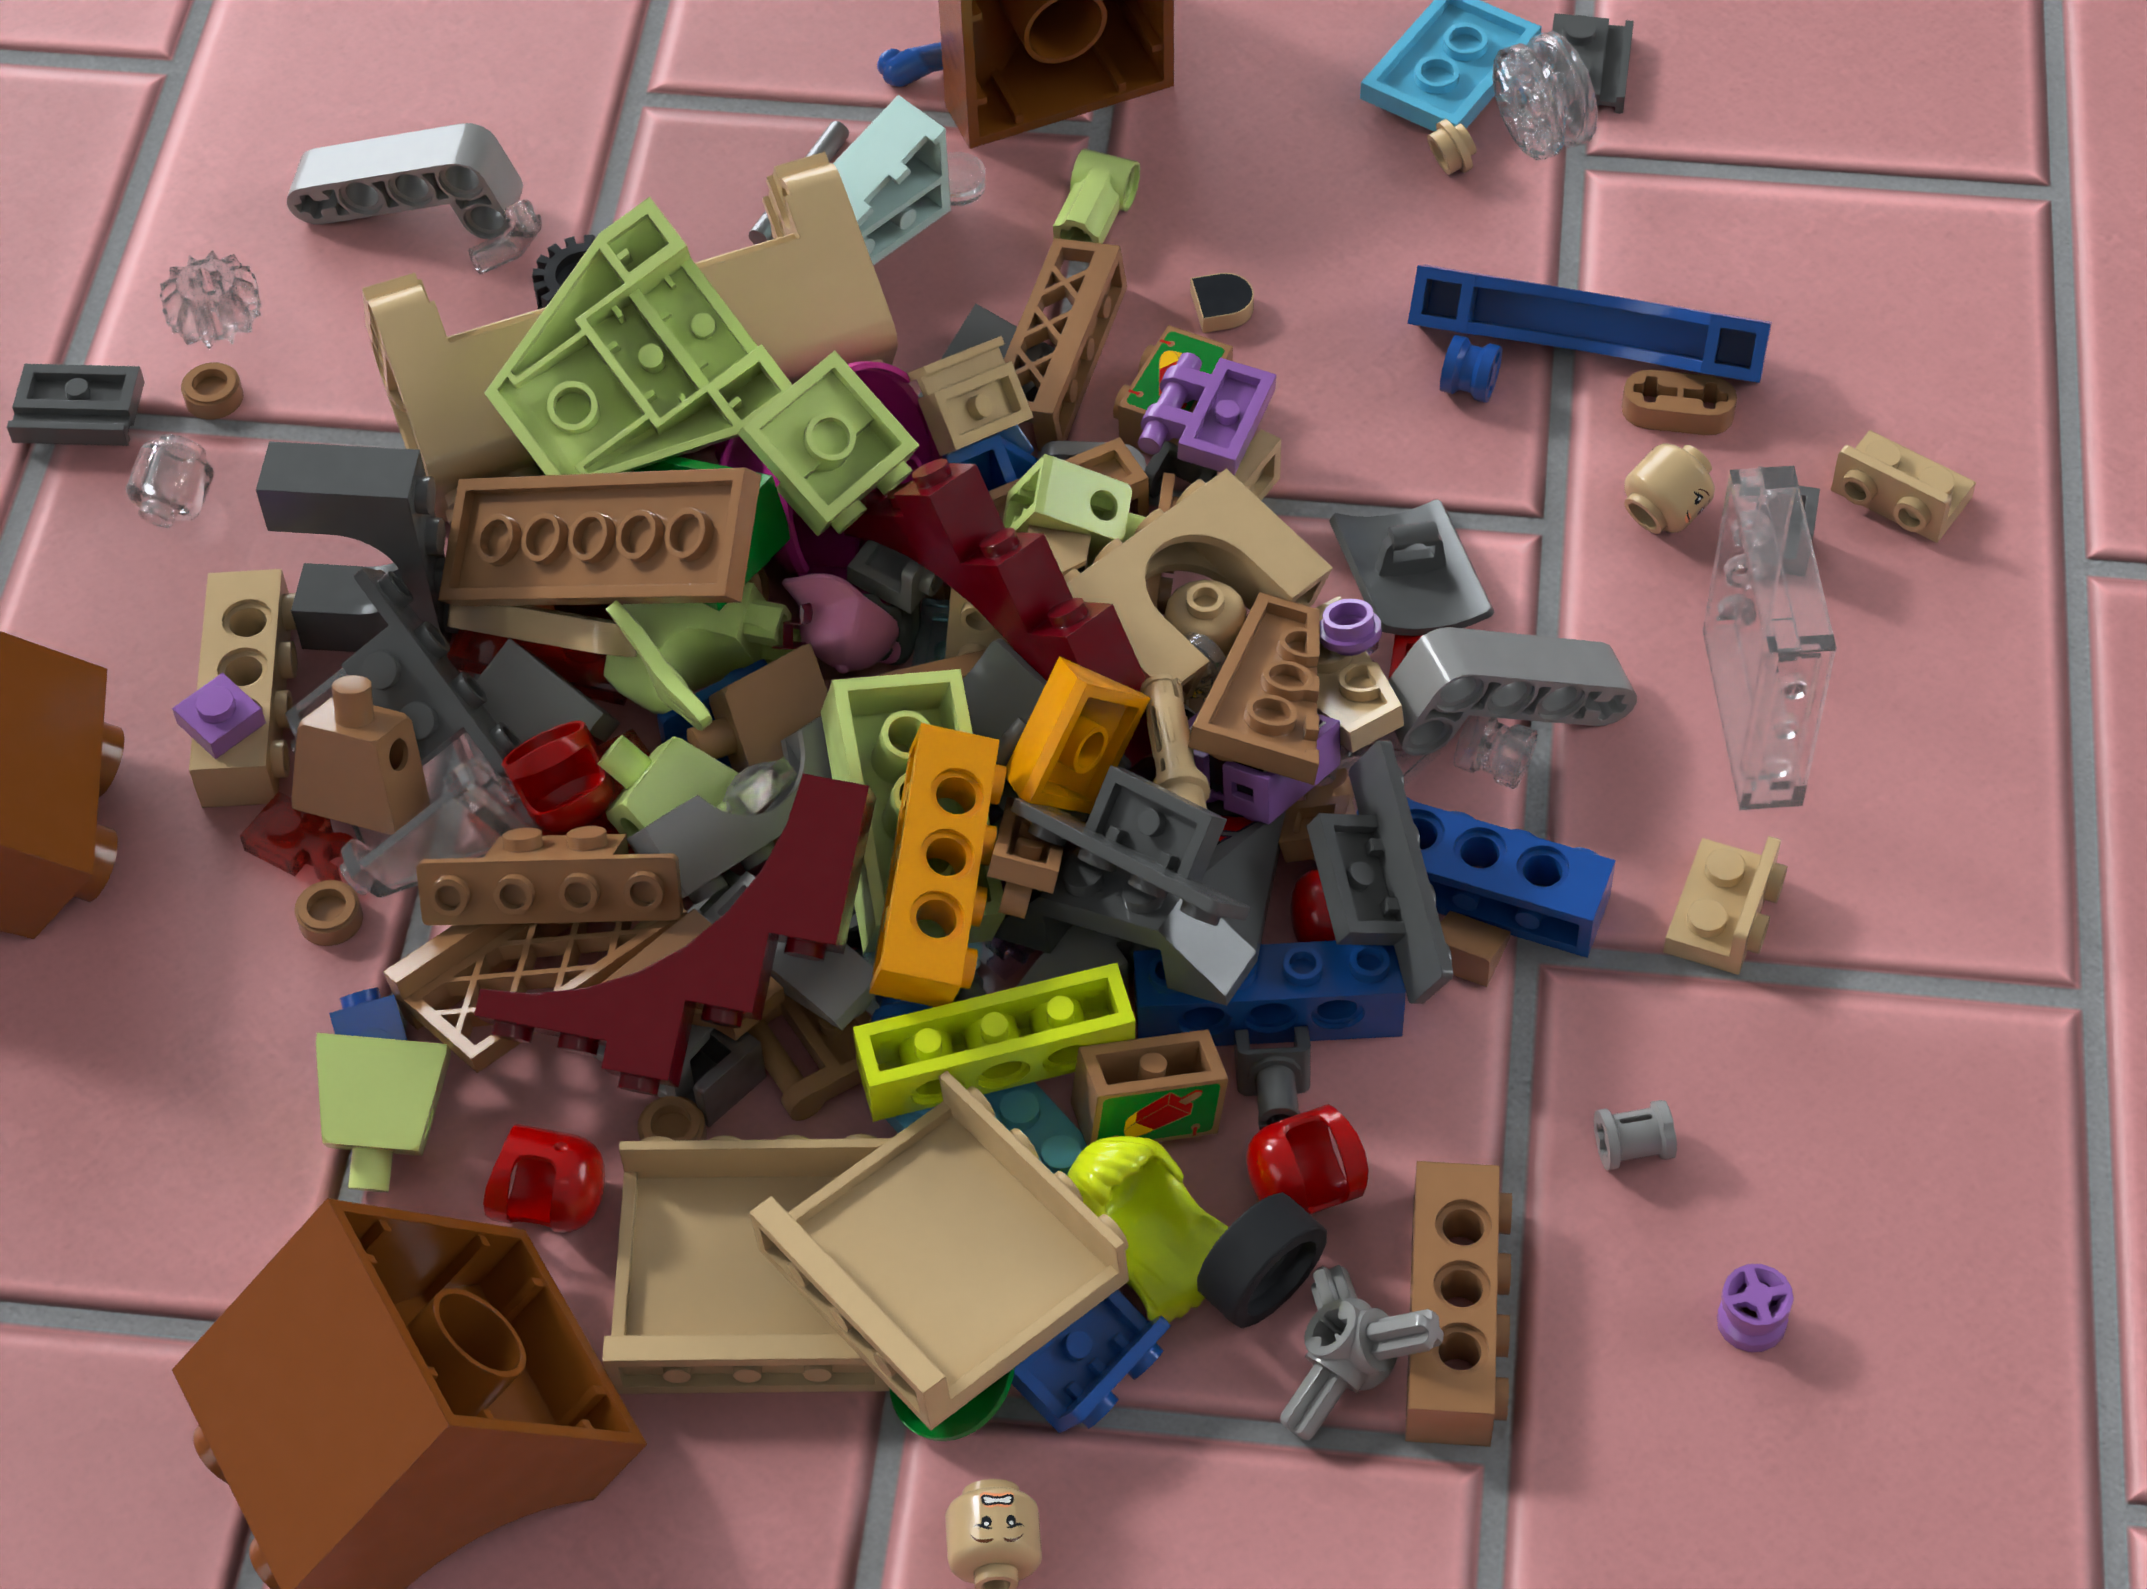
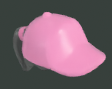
(852, 627)

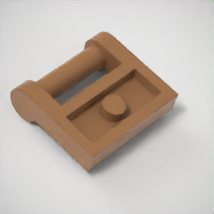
(827, 1045)

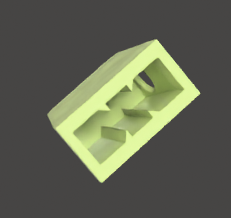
(1072, 500)
(661, 781)
(377, 1100)

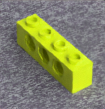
(990, 1039)

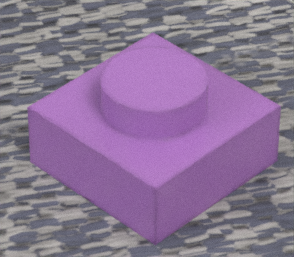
(219, 715)

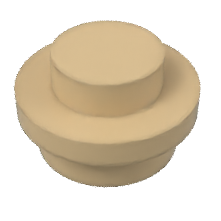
(1452, 147)

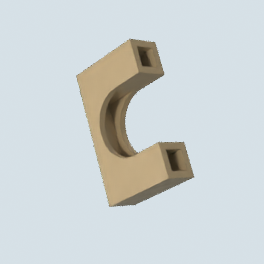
(1212, 532)

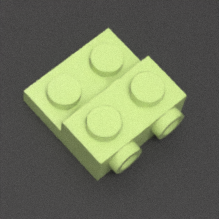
(830, 445)

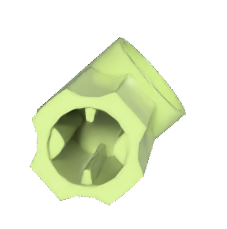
(1098, 190)

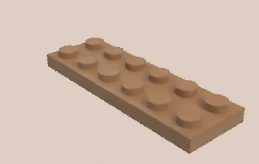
(601, 538)

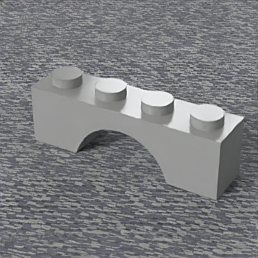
(715, 840)

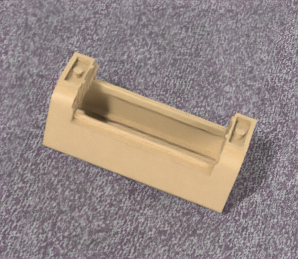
(792, 294)

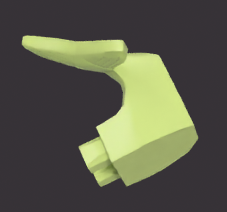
(691, 648)

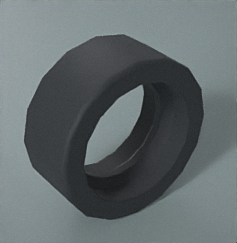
(1261, 1260)

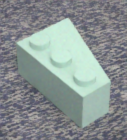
(896, 177)

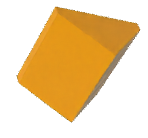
(1074, 738)

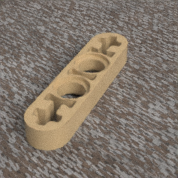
(544, 627)

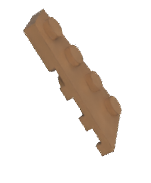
(1267, 693)

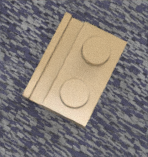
(970, 396)

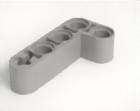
(409, 172)
(1506, 677)

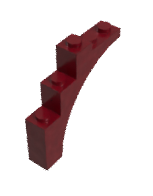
(1009, 576)
(647, 1016)

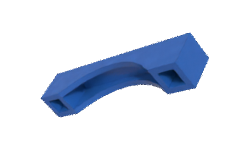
(1590, 322)

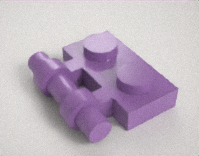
(1223, 420)

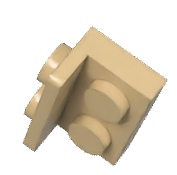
(1901, 485)
(1723, 904)

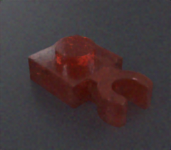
(293, 839)

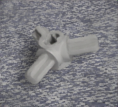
(1351, 1348)

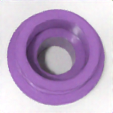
(1349, 627)

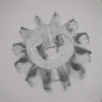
(210, 299)

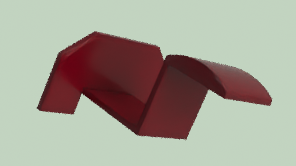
(806, 614)

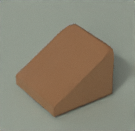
(1473, 946)

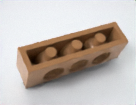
(1443, 1401)

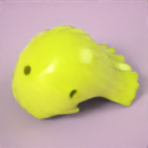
(1163, 1224)

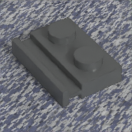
(1603, 51)
(76, 404)

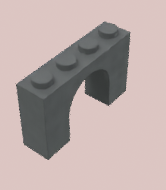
(364, 496)

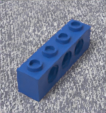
(1505, 890)
(1312, 984)

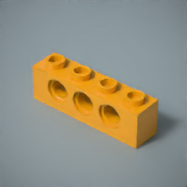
(906, 959)

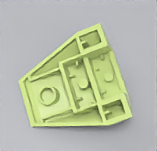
(633, 359)

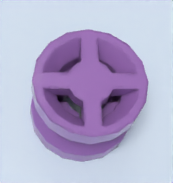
(1762, 1291)

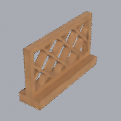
(477, 955)

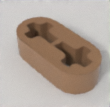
(1679, 402)

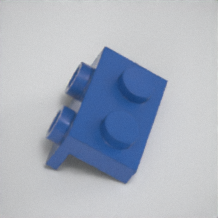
(1078, 1369)

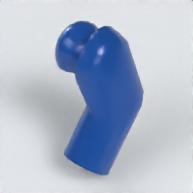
(909, 65)

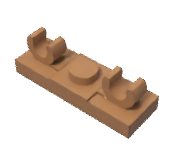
(1022, 862)

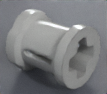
(1635, 1134)

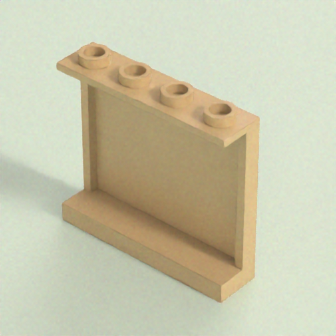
(946, 1253)
(693, 1289)

